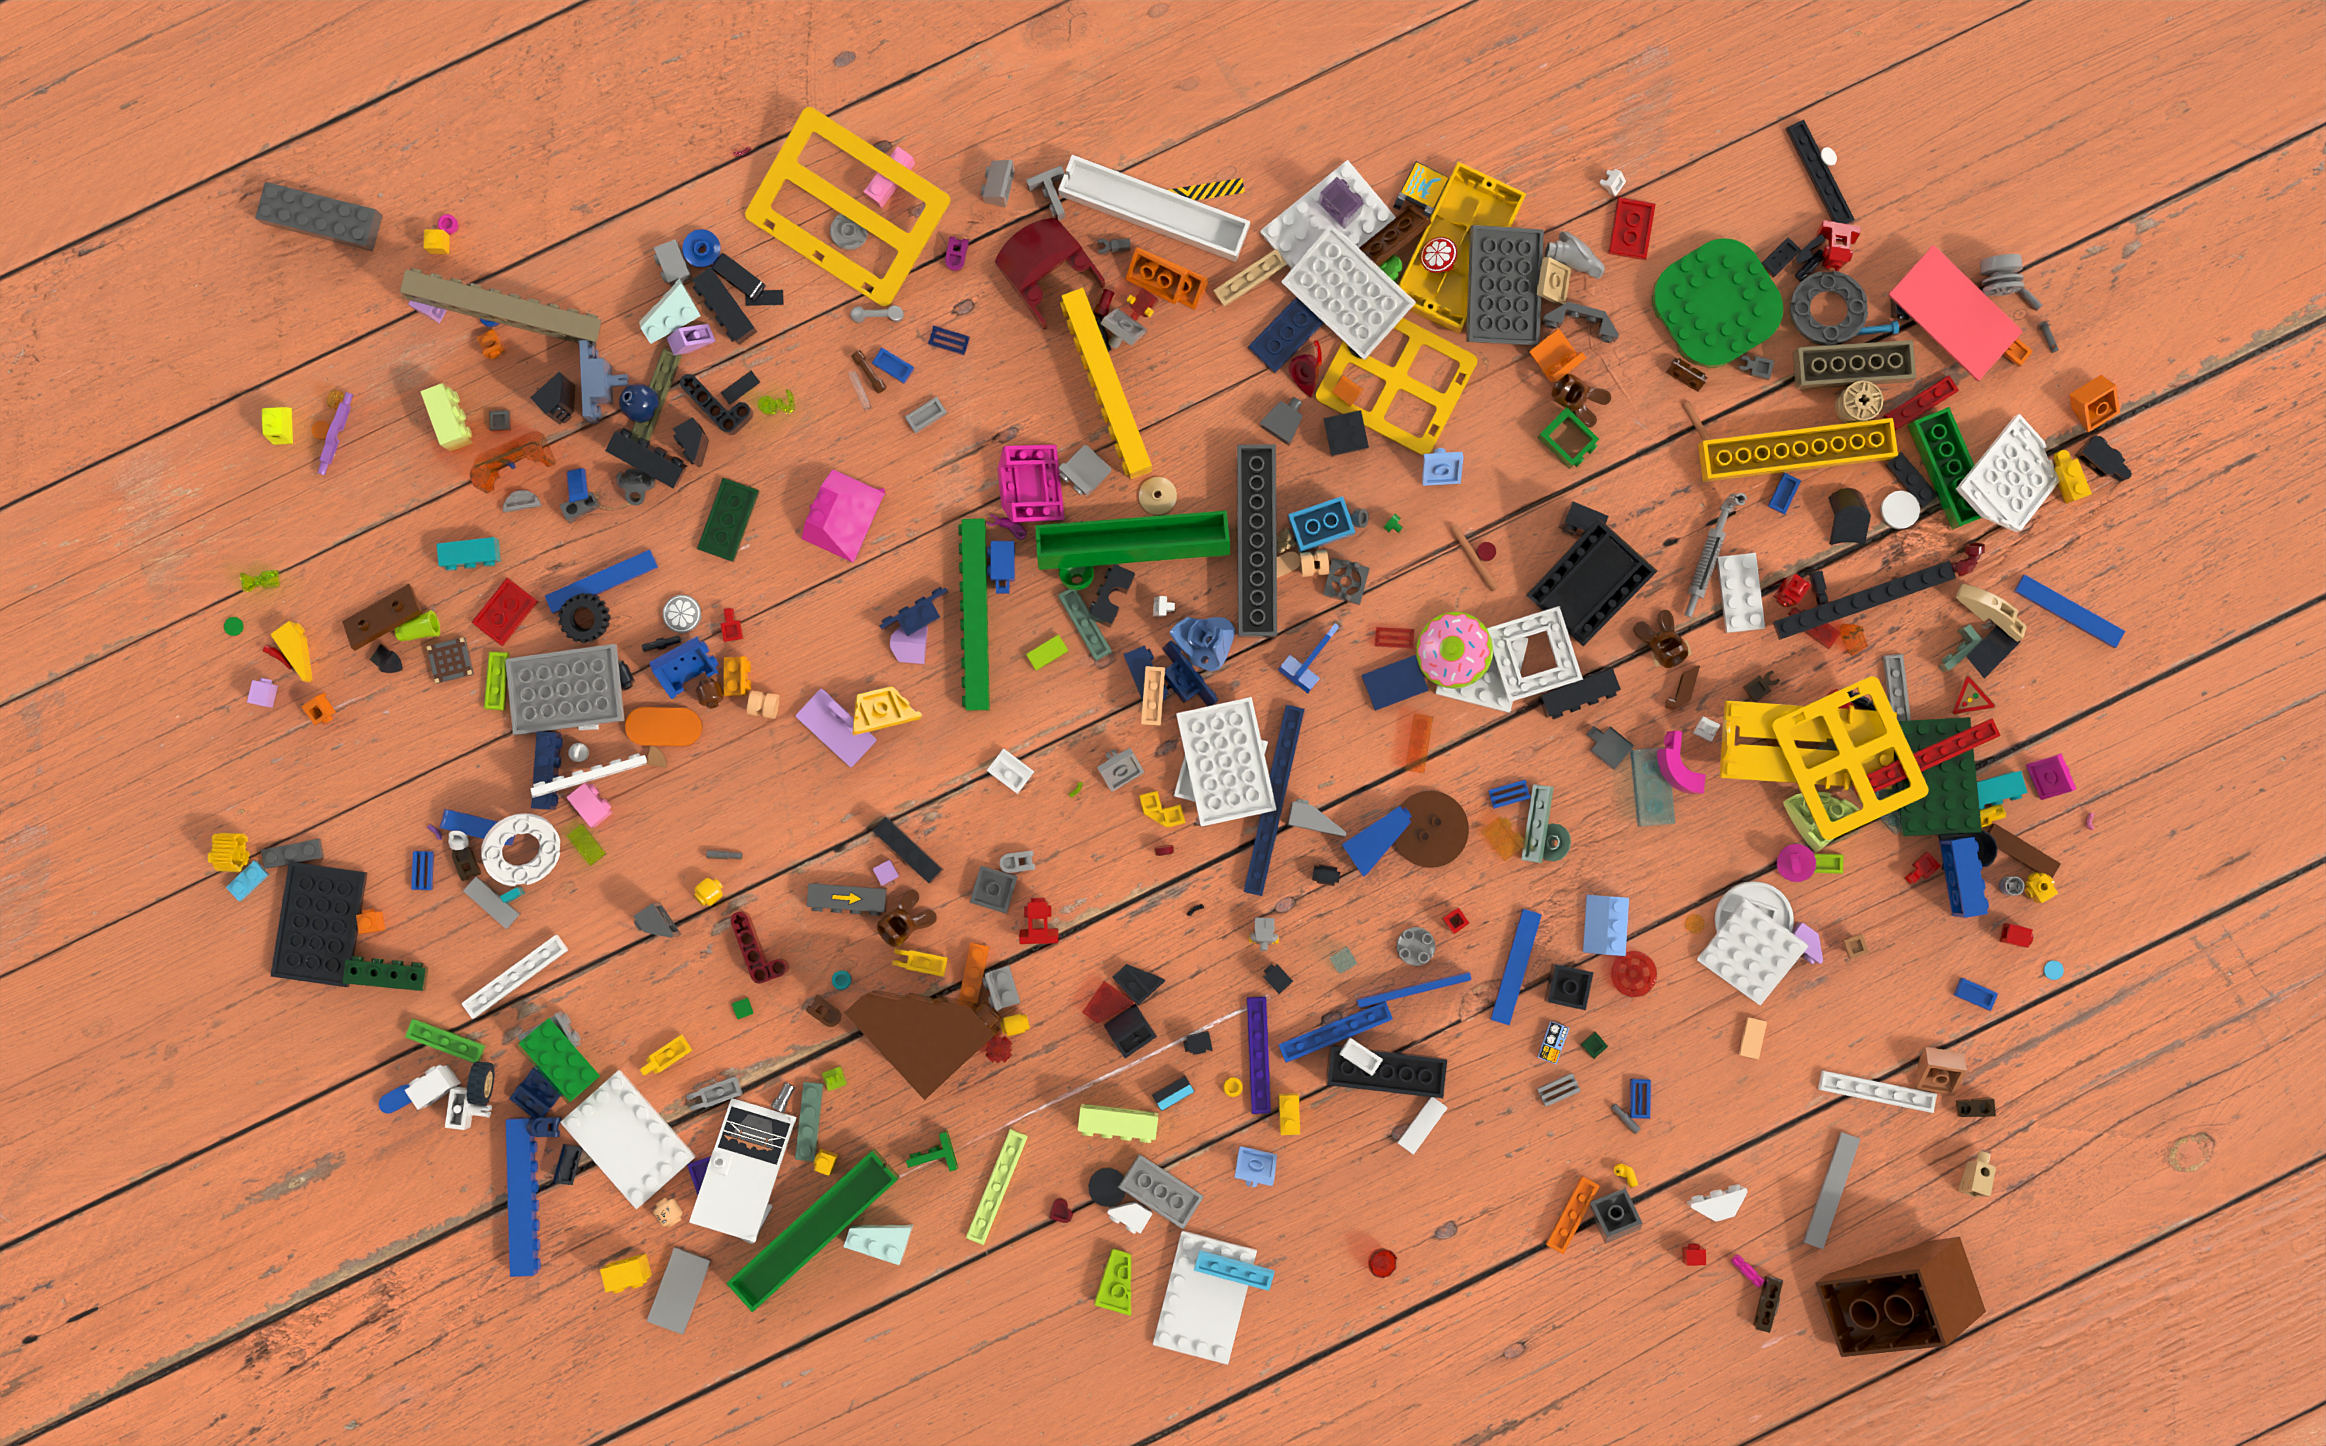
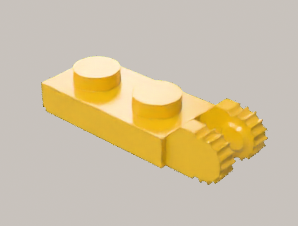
(922, 962)

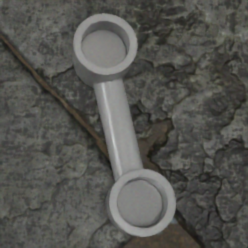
(895, 314)

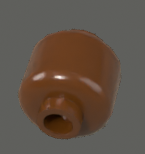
(709, 693)

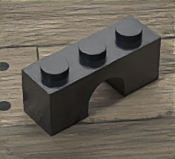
(1117, 580)

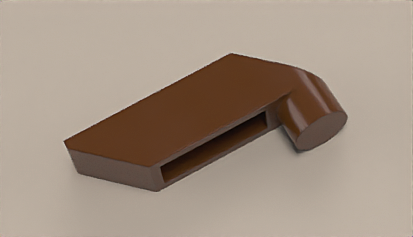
(1684, 689)

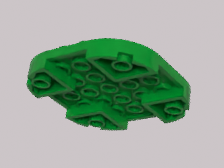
(1717, 303)

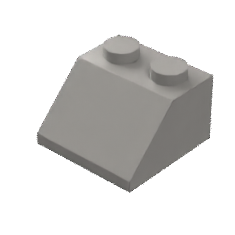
(998, 182)

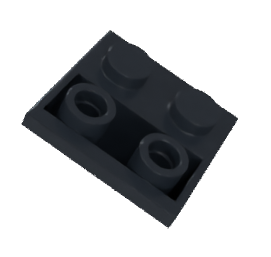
(693, 439)
(1130, 1030)

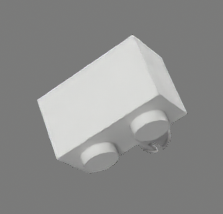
(461, 1112)

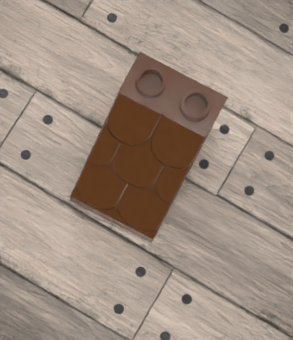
(924, 1034)
(1902, 1299)

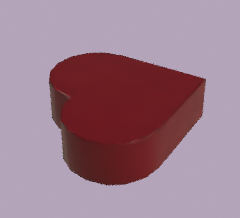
(1060, 1211)

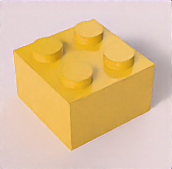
(626, 1272)

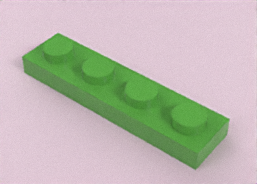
(445, 1041)

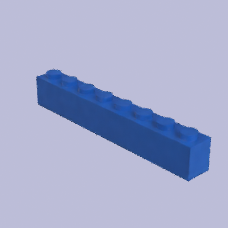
(522, 1198)

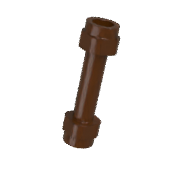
(860, 359)

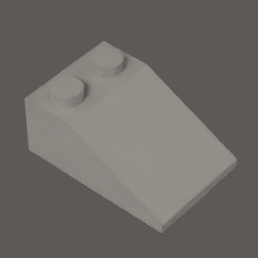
(1310, 818)

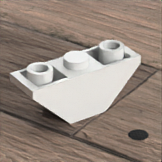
(1719, 1203)

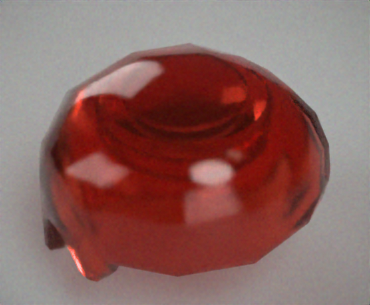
(1382, 1262)

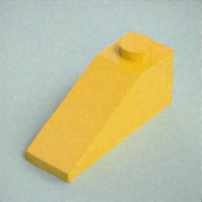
(295, 648)

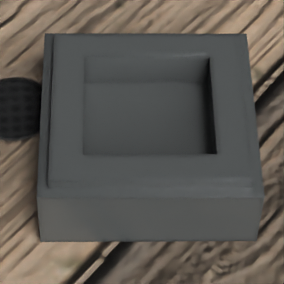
(500, 420)

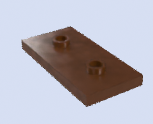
(1395, 235)
(381, 617)

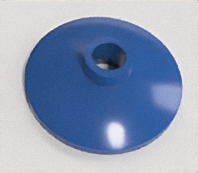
(697, 240)

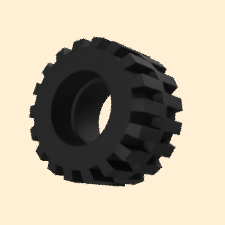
(569, 624)

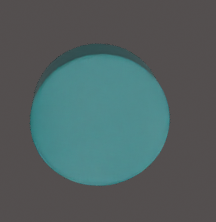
(841, 980)

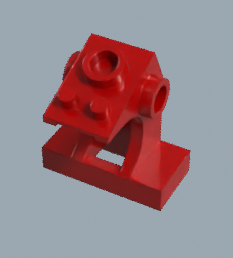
(1835, 254)
(1038, 909)

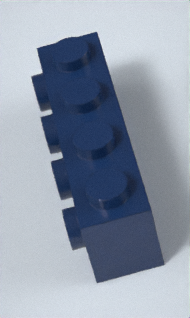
(546, 767)

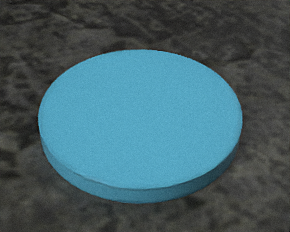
(2053, 970)

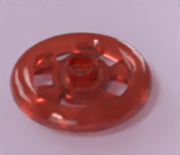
(1631, 990)

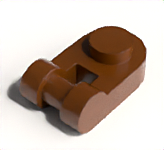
(830, 1016)

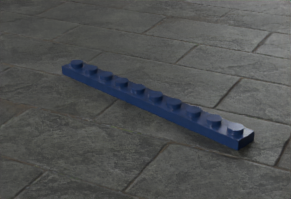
(1279, 780)

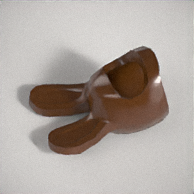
(1573, 393)
(1667, 646)
(898, 924)

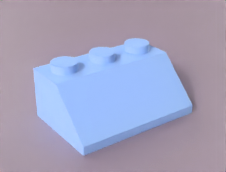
(1605, 925)

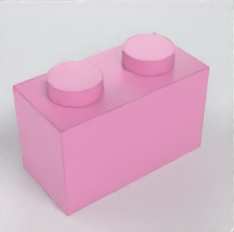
(589, 804)

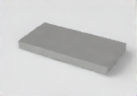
(1160, 1191)
(679, 1290)

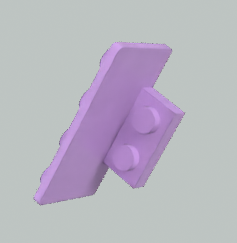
(834, 727)

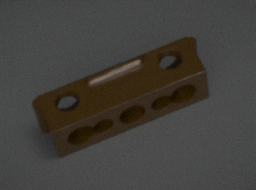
(1772, 1308)

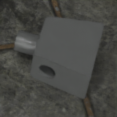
(1283, 420)

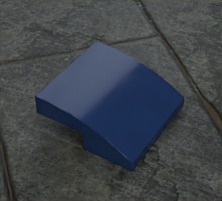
(535, 1095)

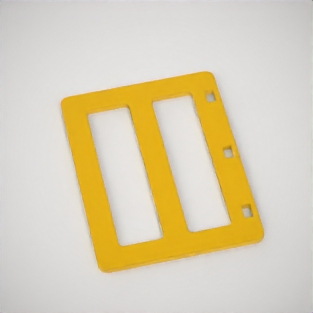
(908, 244)

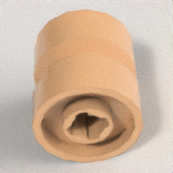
(1307, 563)
(762, 704)

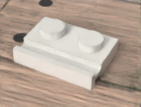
(1010, 771)

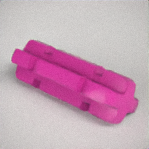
(1747, 1270)

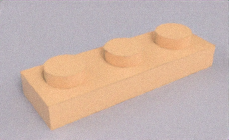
(1153, 696)

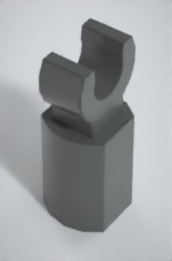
(1114, 245)

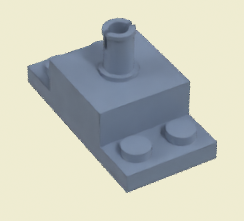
(596, 381)

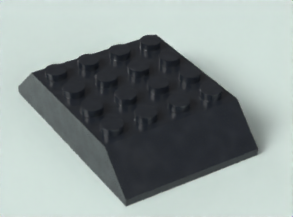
(1592, 581)

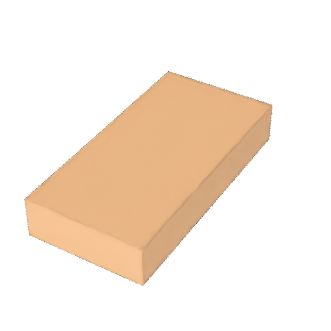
(1752, 1038)

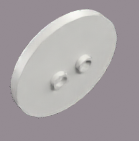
(1762, 896)

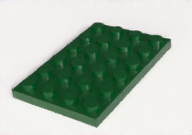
(1952, 785)

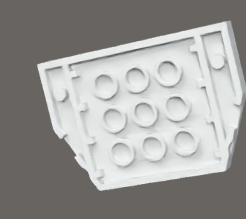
(2011, 477)

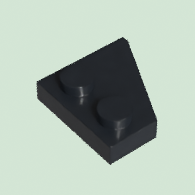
(1137, 982)

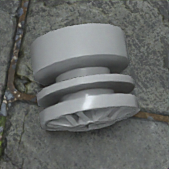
(2002, 276)

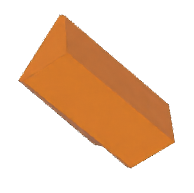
(1166, 279)

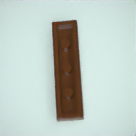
(2023, 851)

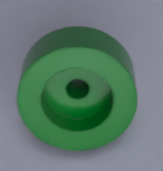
(1393, 524)

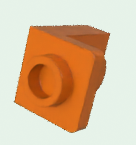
(490, 344)

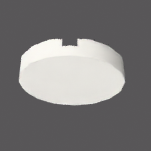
(1900, 509)

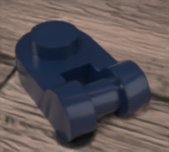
(538, 1126)

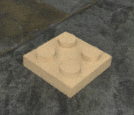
(1553, 281)

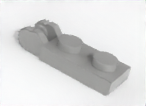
(716, 1093)

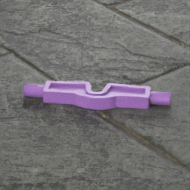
(331, 439)

